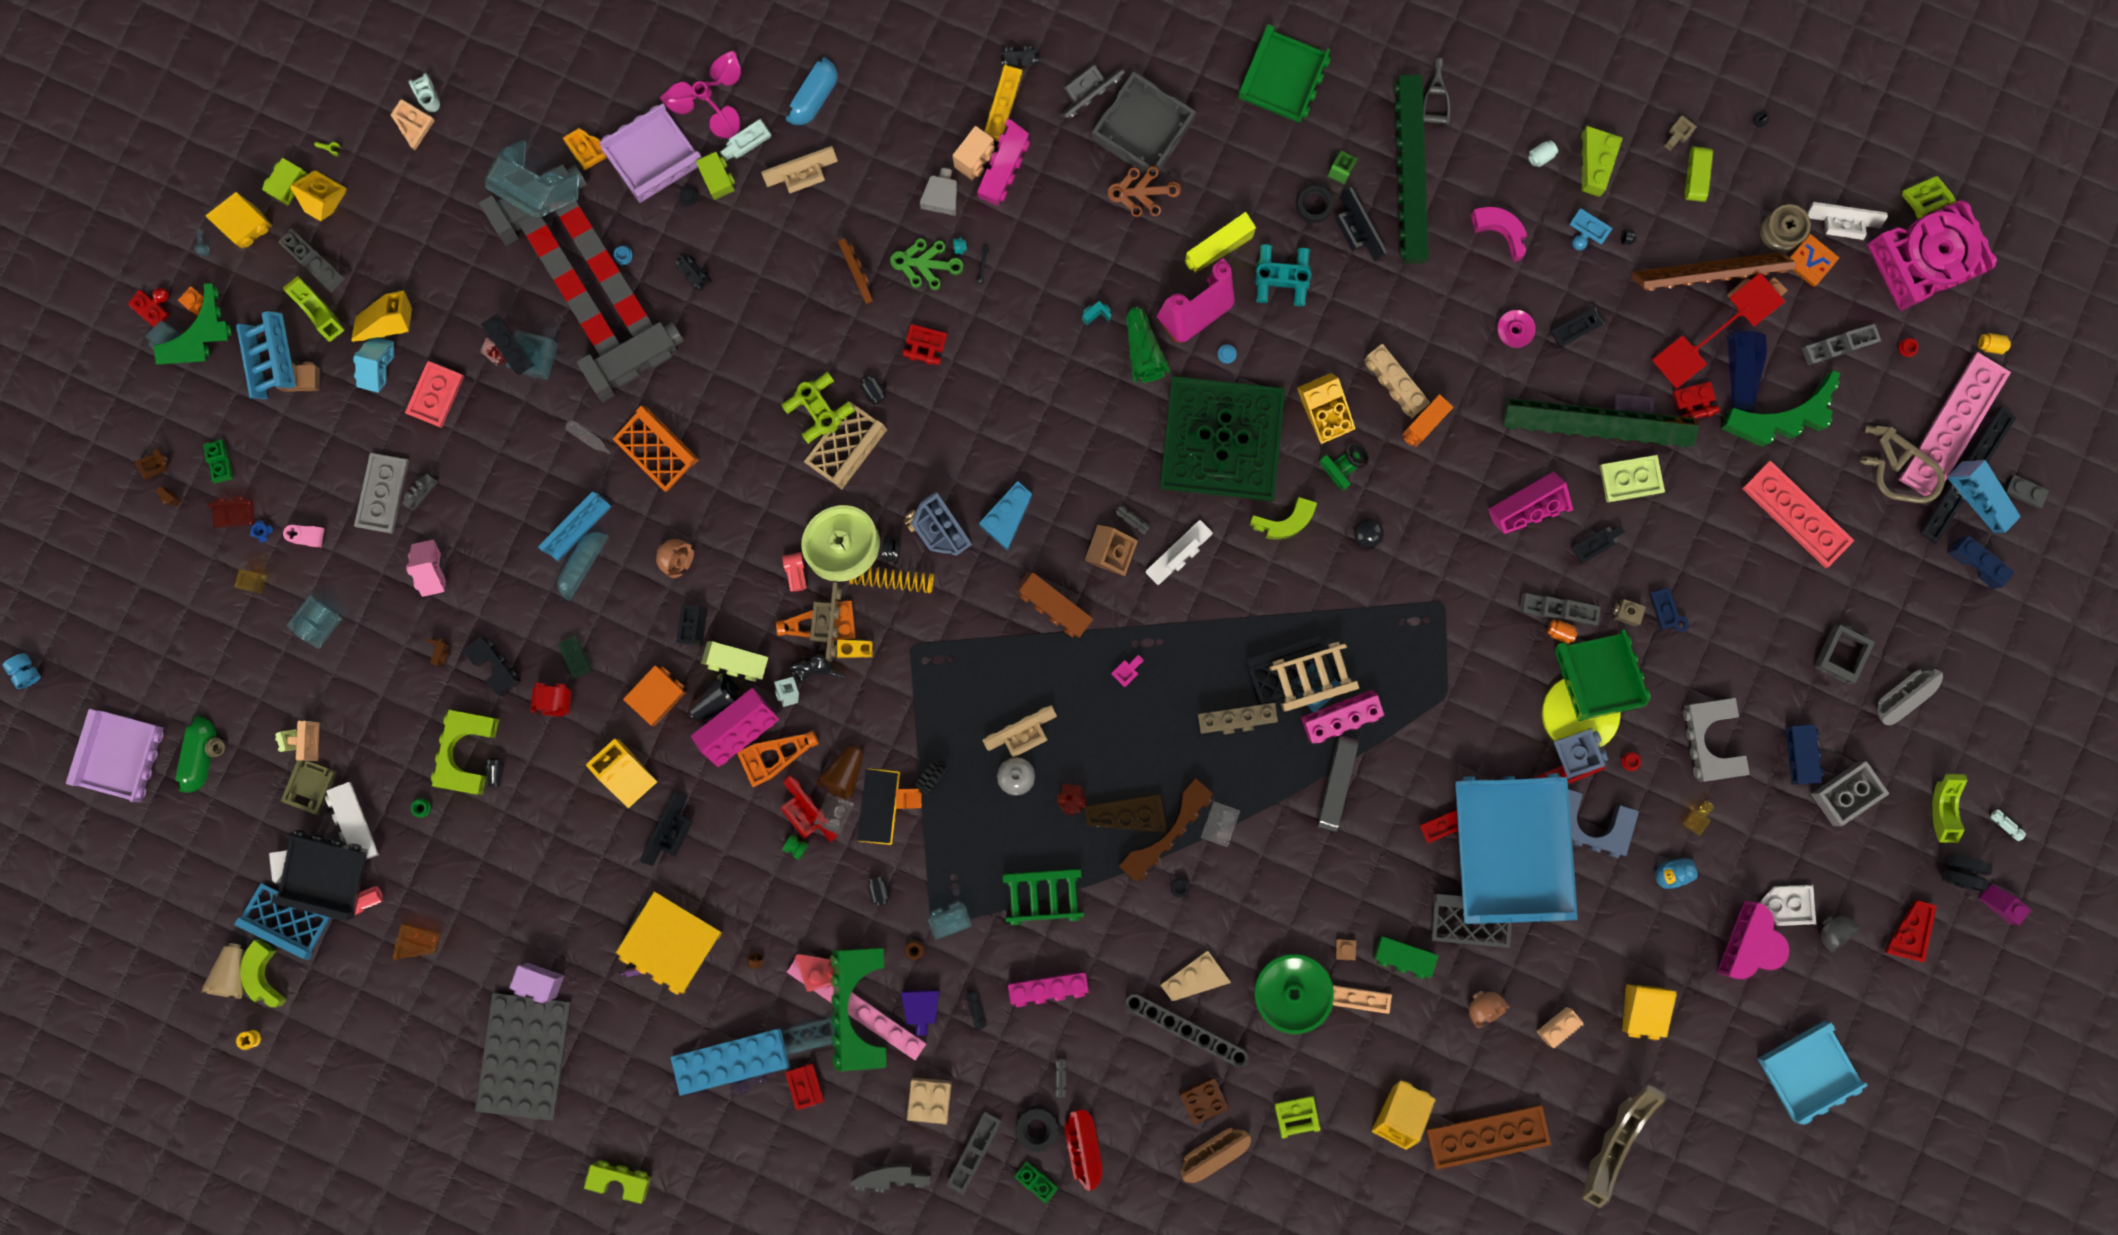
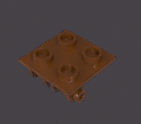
(1203, 1101)

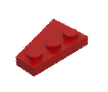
(1914, 933)

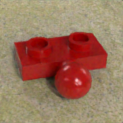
(150, 308)

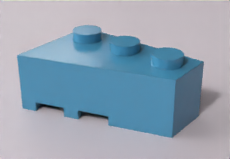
(1007, 515)

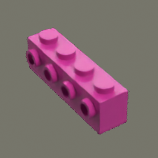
(1342, 716)
(1048, 987)

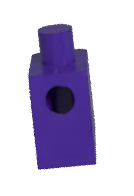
(920, 1008)

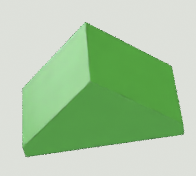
(1342, 167)

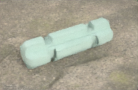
(2008, 825)

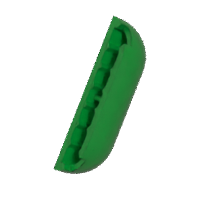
(193, 760)

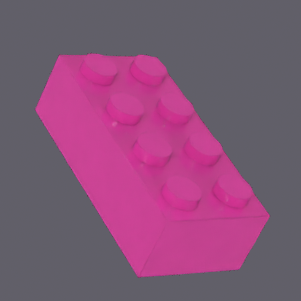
(735, 727)

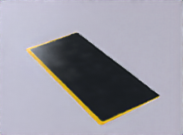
(878, 806)

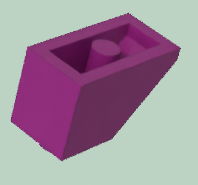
(2005, 905)

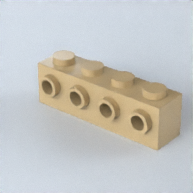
(1396, 381)

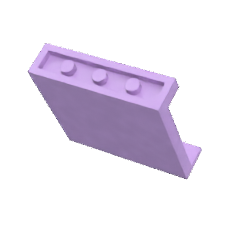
(650, 153)
(115, 755)

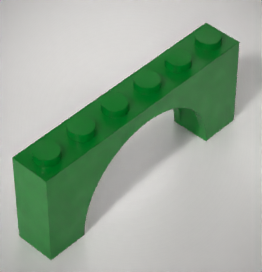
(848, 969)

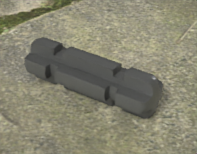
(1132, 519)
(1060, 1092)

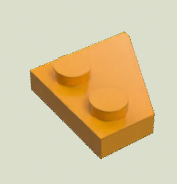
(584, 148)

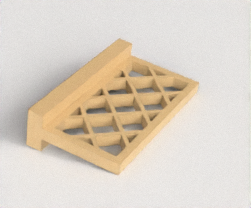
(855, 457)

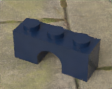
(1991, 569)

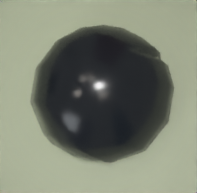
(1369, 533)

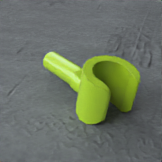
(328, 147)

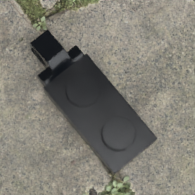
(1597, 543)

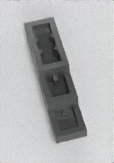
(1841, 344)
(1560, 609)
(973, 1153)

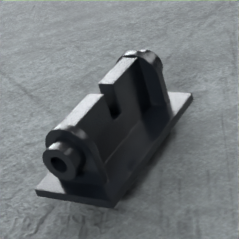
(1012, 56)
(686, 265)

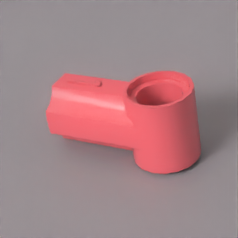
(795, 567)
(368, 898)

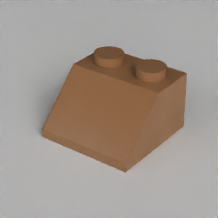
(1111, 550)

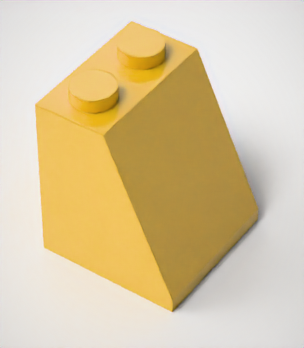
(1647, 1011)
(1404, 1115)

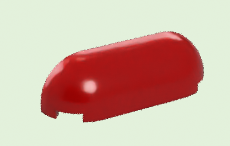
(1084, 1149)

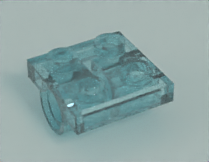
(314, 622)

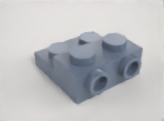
(1581, 752)

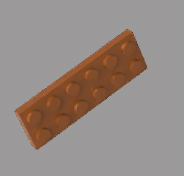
(1488, 1137)

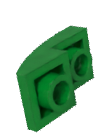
(218, 460)
(1036, 1182)

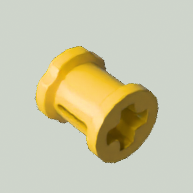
(254, 1038)

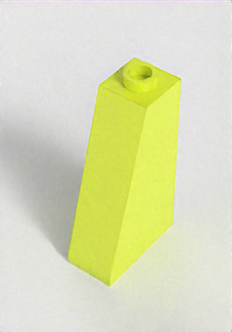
(1221, 243)

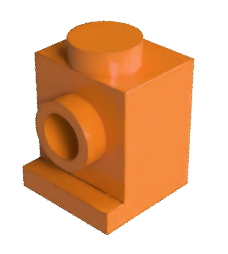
(192, 300)

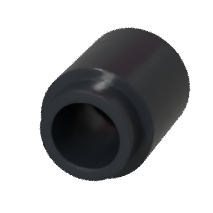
(873, 390)
(878, 891)

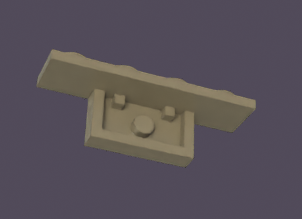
(824, 622)
(1237, 718)

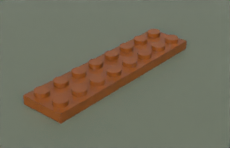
(1712, 270)

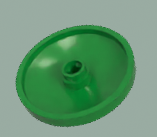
(1294, 994)

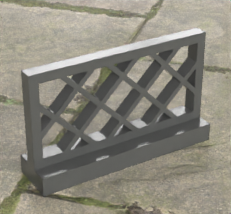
(1457, 901)

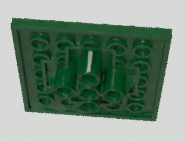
(1192, 462)

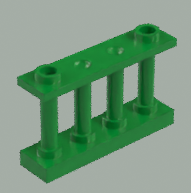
(1032, 879)

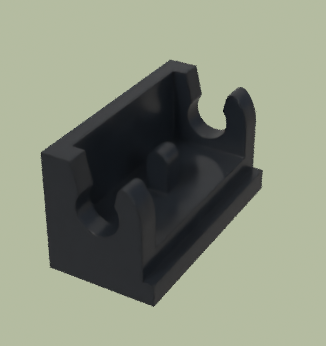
(692, 625)

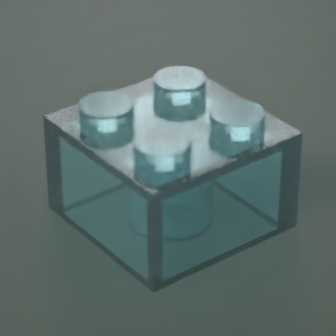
(541, 352)

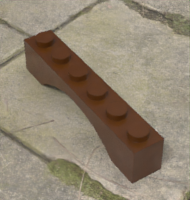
(1192, 800)

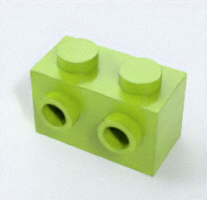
(715, 176)
(280, 181)

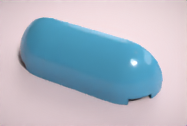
(813, 93)

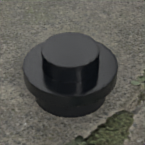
(688, 196)
(1179, 887)

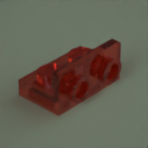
(232, 513)

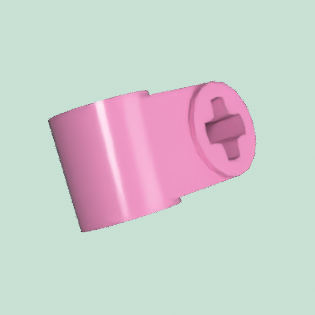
(306, 535)

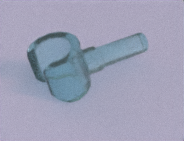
(202, 250)

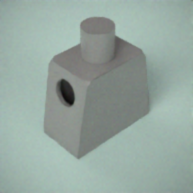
(940, 194)

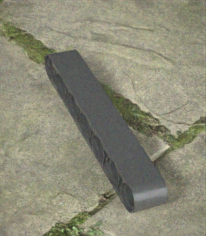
(1193, 1036)

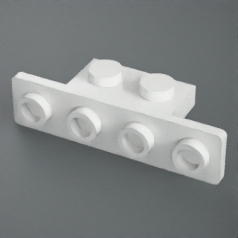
(1846, 220)
(1179, 552)

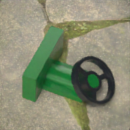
(1344, 465)

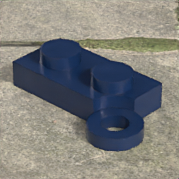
(1666, 610)

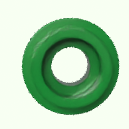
(415, 808)

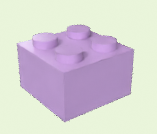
(536, 982)

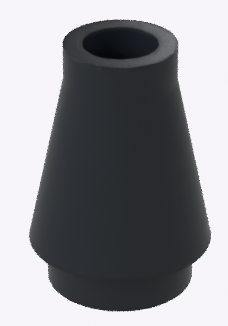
(493, 771)

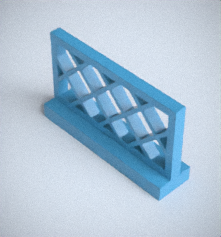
(575, 526)
(275, 937)

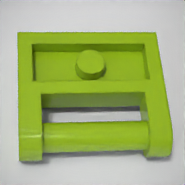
(1926, 192)
(1296, 1110)

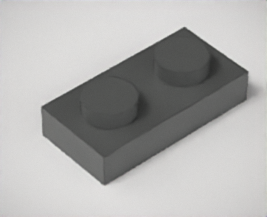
(2026, 491)

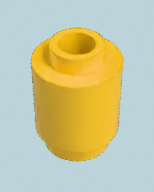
(1994, 343)

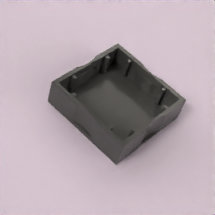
(1143, 125)

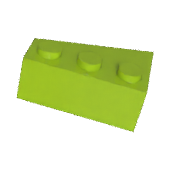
(1598, 159)

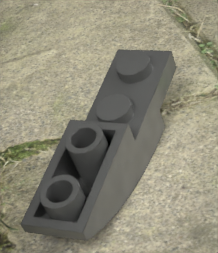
(311, 260)
(881, 1178)

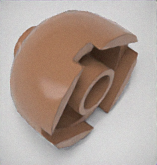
(674, 557)
(1486, 1007)

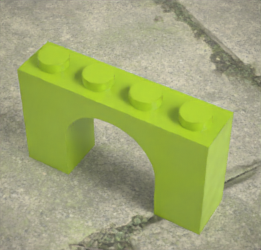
(447, 773)

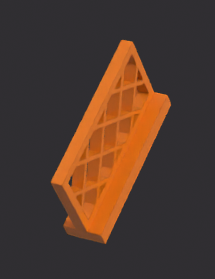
(663, 434)

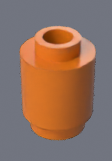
(1562, 631)

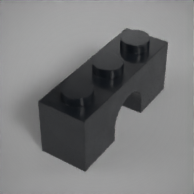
(507, 344)
(503, 677)

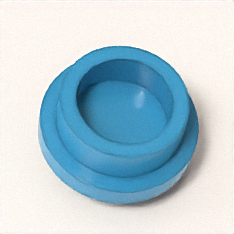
(622, 255)
(1227, 354)

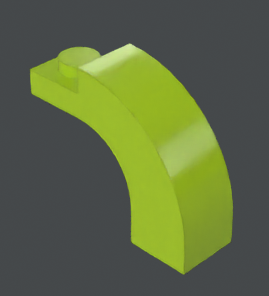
(315, 308)
(1284, 529)
(1946, 808)
(253, 974)

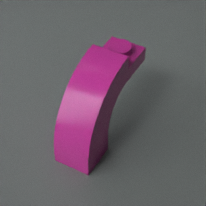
(1505, 223)

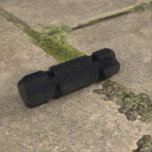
(975, 1010)

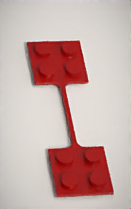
(1753, 301)

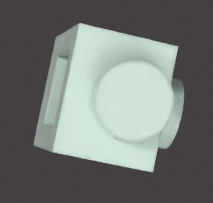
(786, 691)

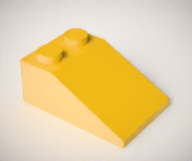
(239, 220)

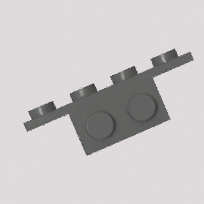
(1086, 87)

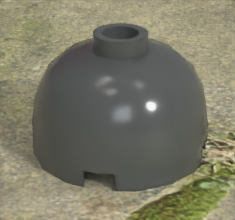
(1838, 931)

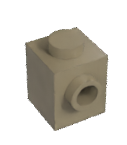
(1628, 612)

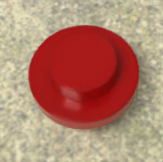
(1908, 347)
(1631, 761)

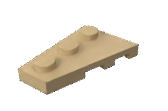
(1195, 977)

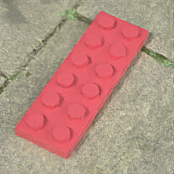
(1798, 514)

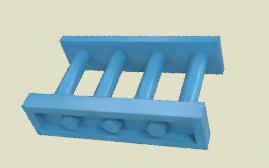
(278, 351)

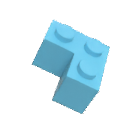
(372, 363)

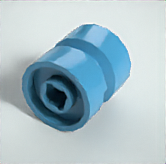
(21, 671)

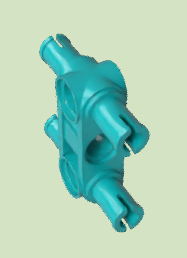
(1283, 275)

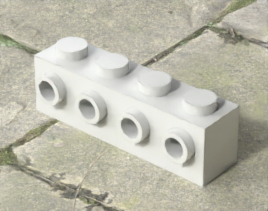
(350, 818)

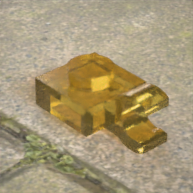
(1698, 820)

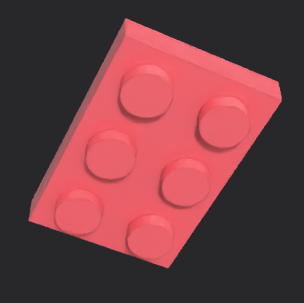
(434, 394)

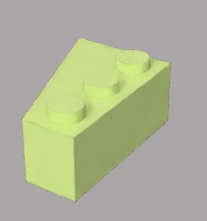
(734, 661)

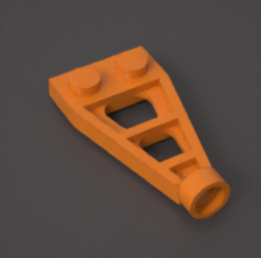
(845, 623)
(754, 765)

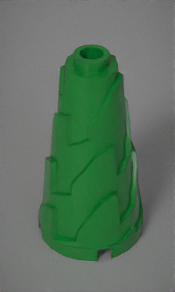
(1145, 354)

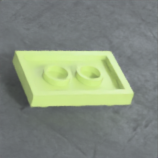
(1632, 478)

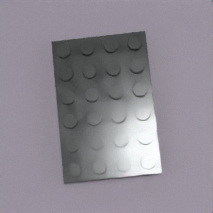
(523, 1057)

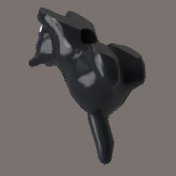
(815, 665)

